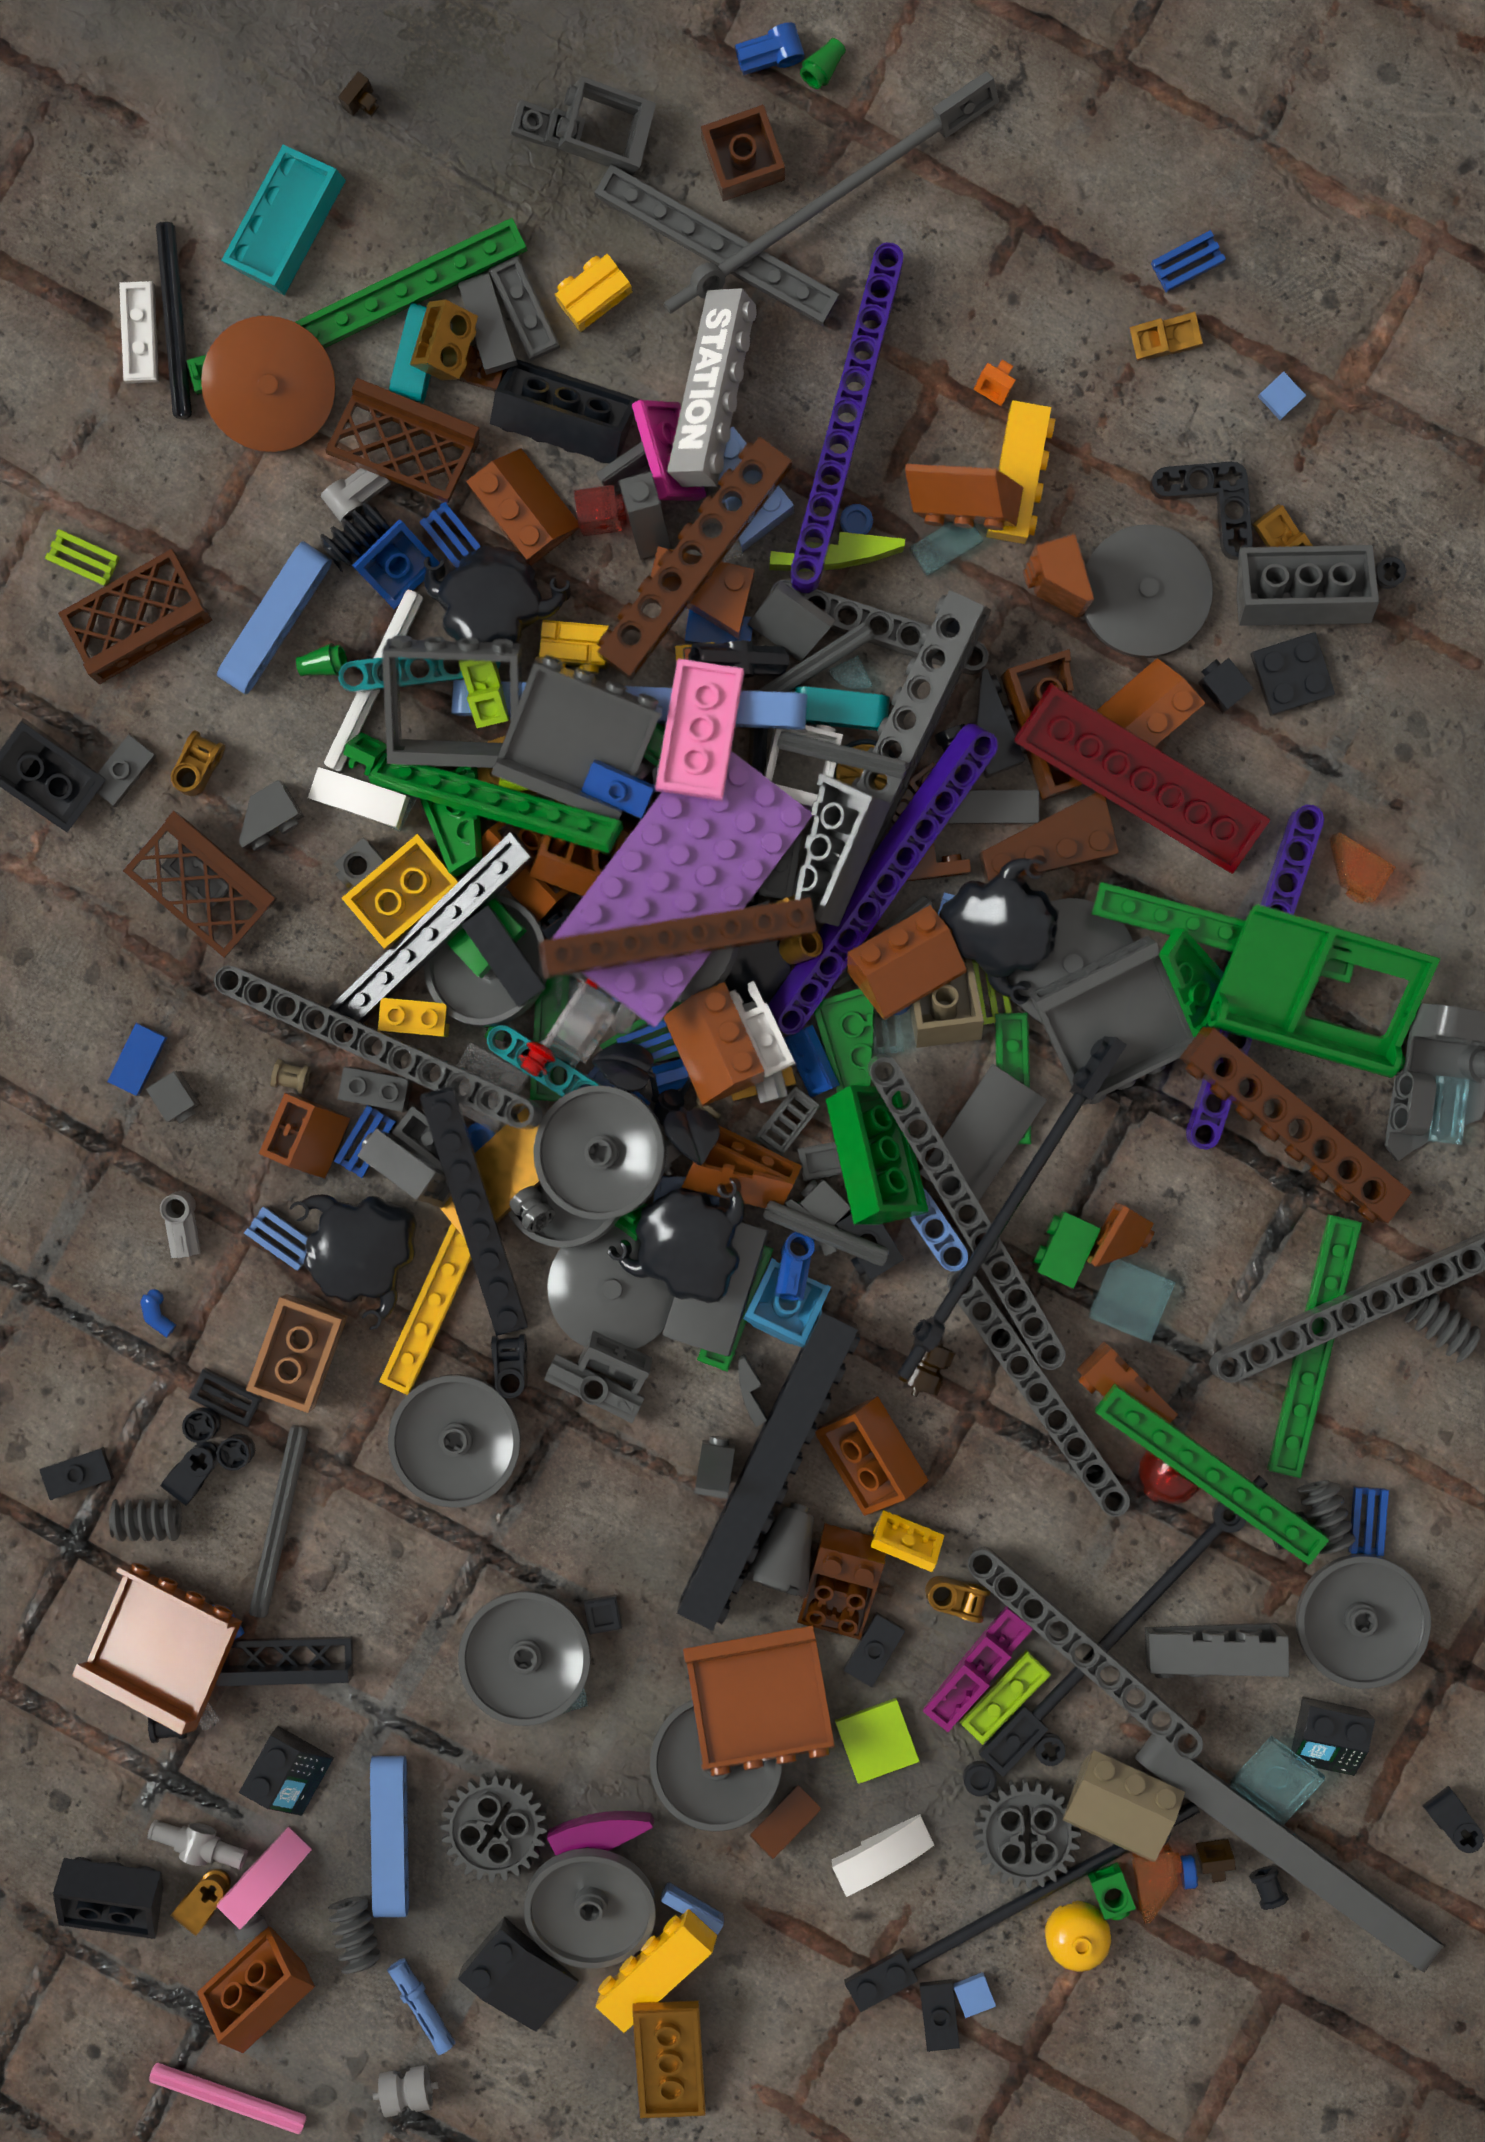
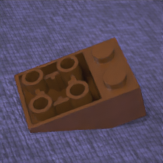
(842, 1582)

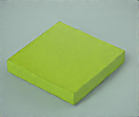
(877, 1740)

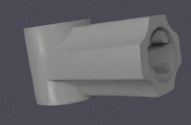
(350, 494)
(181, 1229)

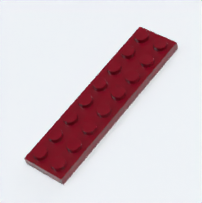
(1141, 778)

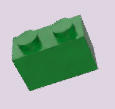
(1066, 1248)

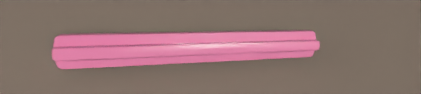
(227, 2098)

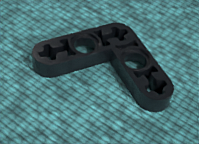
(1224, 493)

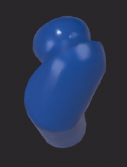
(152, 1313)

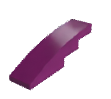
(977, 1669)

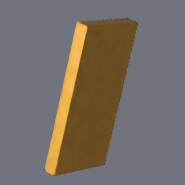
(505, 1167)
(669, 2059)

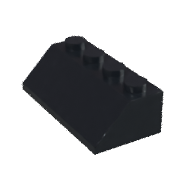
(563, 411)

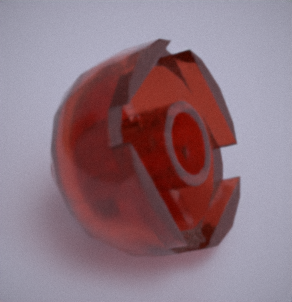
(1163, 1481)

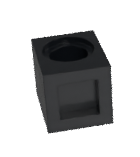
(1224, 684)

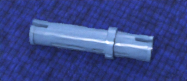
(414, 1995)

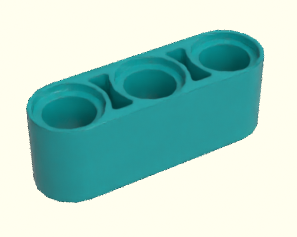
(405, 378)
(845, 708)

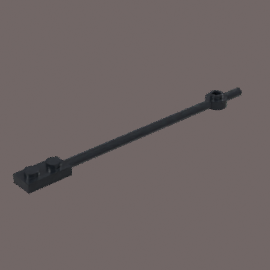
(1086, 1084)
(1026, 1726)
(897, 1971)

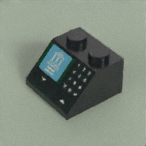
(1332, 1735)
(286, 1773)

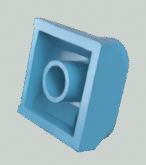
(781, 1317)

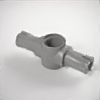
(197, 1844)

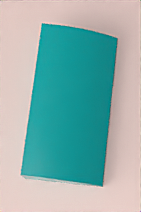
(284, 219)

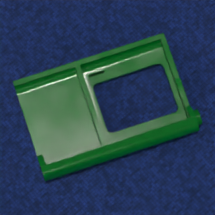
(1277, 972)

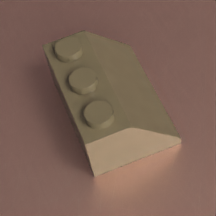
(1123, 1805)

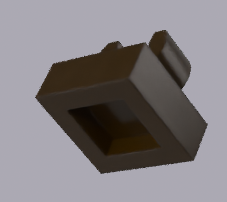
(358, 95)
(1215, 1858)

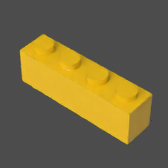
(1022, 460)
(656, 1969)

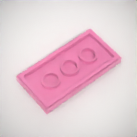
(700, 729)

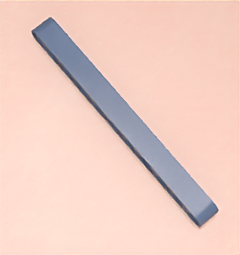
(755, 708)

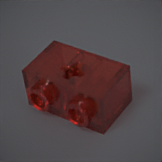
(599, 510)

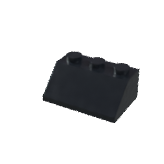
(108, 1897)

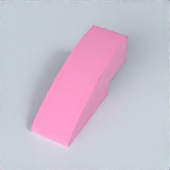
(263, 1878)

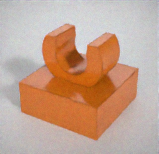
(995, 382)

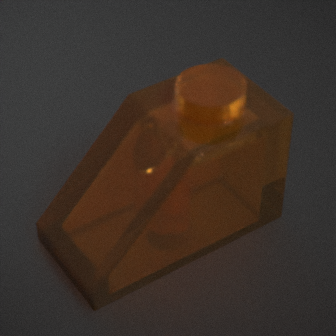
(1359, 869)
(1155, 1880)

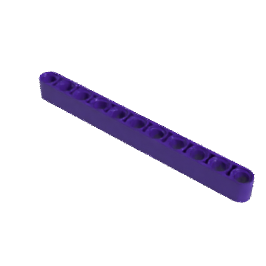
(847, 402)
(896, 872)
(1287, 903)

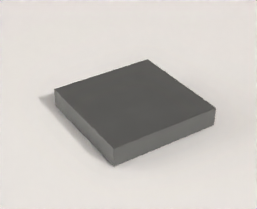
(791, 621)

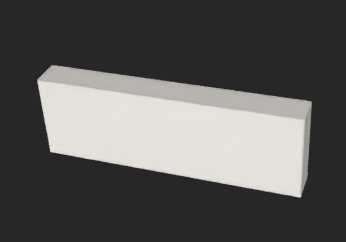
(139, 332)

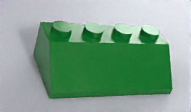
(875, 1157)

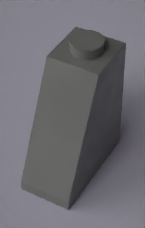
(644, 514)

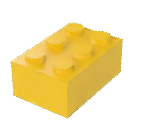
(400, 891)

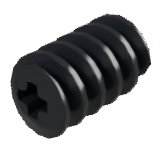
(354, 535)

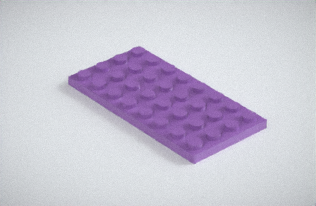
(683, 863)

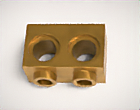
(438, 337)

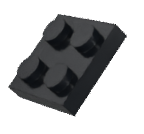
(1292, 673)

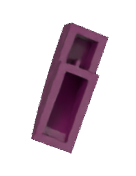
(599, 1830)

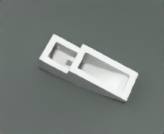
(359, 797)
(882, 1855)

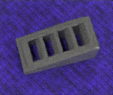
(805, 1118)

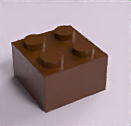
(743, 153)

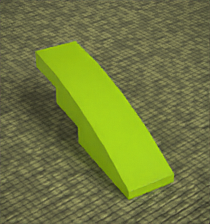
(851, 551)

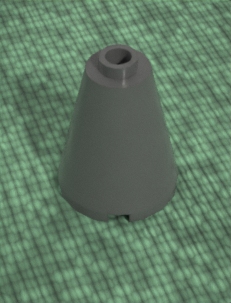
(785, 1553)

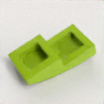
(485, 692)

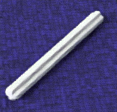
(364, 701)

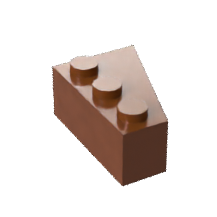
(722, 597)
(565, 864)
(761, 1172)
(1107, 1368)

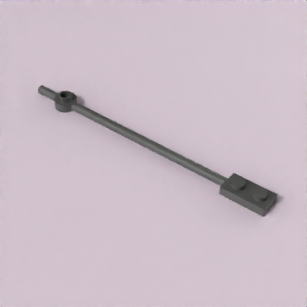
(949, 117)

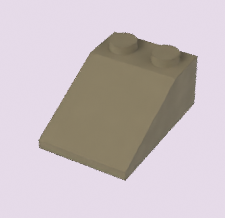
(949, 1012)

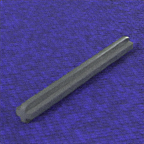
(278, 1521)

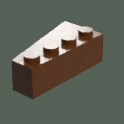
(1024, 689)
(1065, 839)

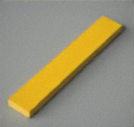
(428, 1313)

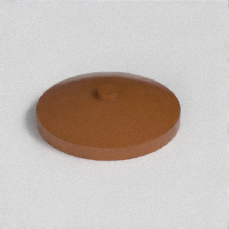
(268, 383)

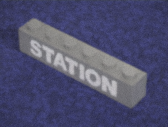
(712, 388)

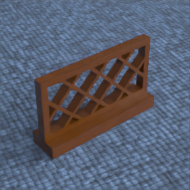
(420, 420)
(140, 642)
(218, 862)

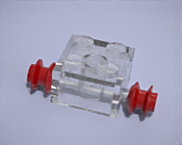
(574, 1030)

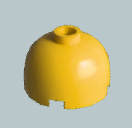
(1078, 1936)

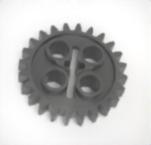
(469, 1812)
(997, 1835)

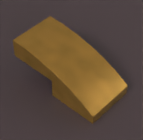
(1166, 337)
(1279, 530)

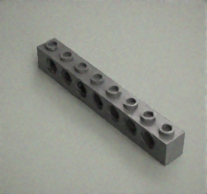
(929, 710)

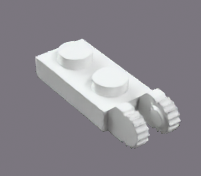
(764, 1033)

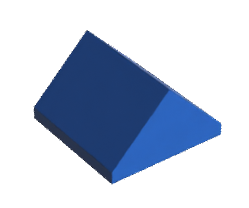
(395, 563)

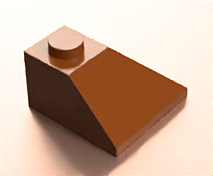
(1120, 1236)

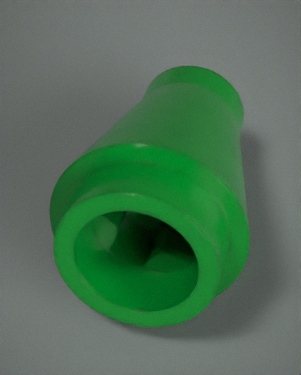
(821, 65)
(322, 661)

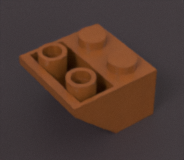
(304, 1135)

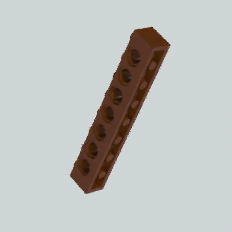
(773, 468)
(676, 938)
(1386, 1192)

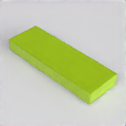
(1004, 1697)

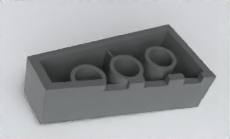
(1217, 1650)

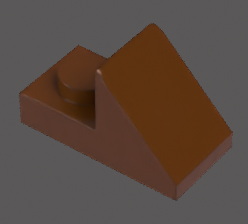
(929, 869)

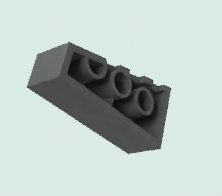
(838, 846)

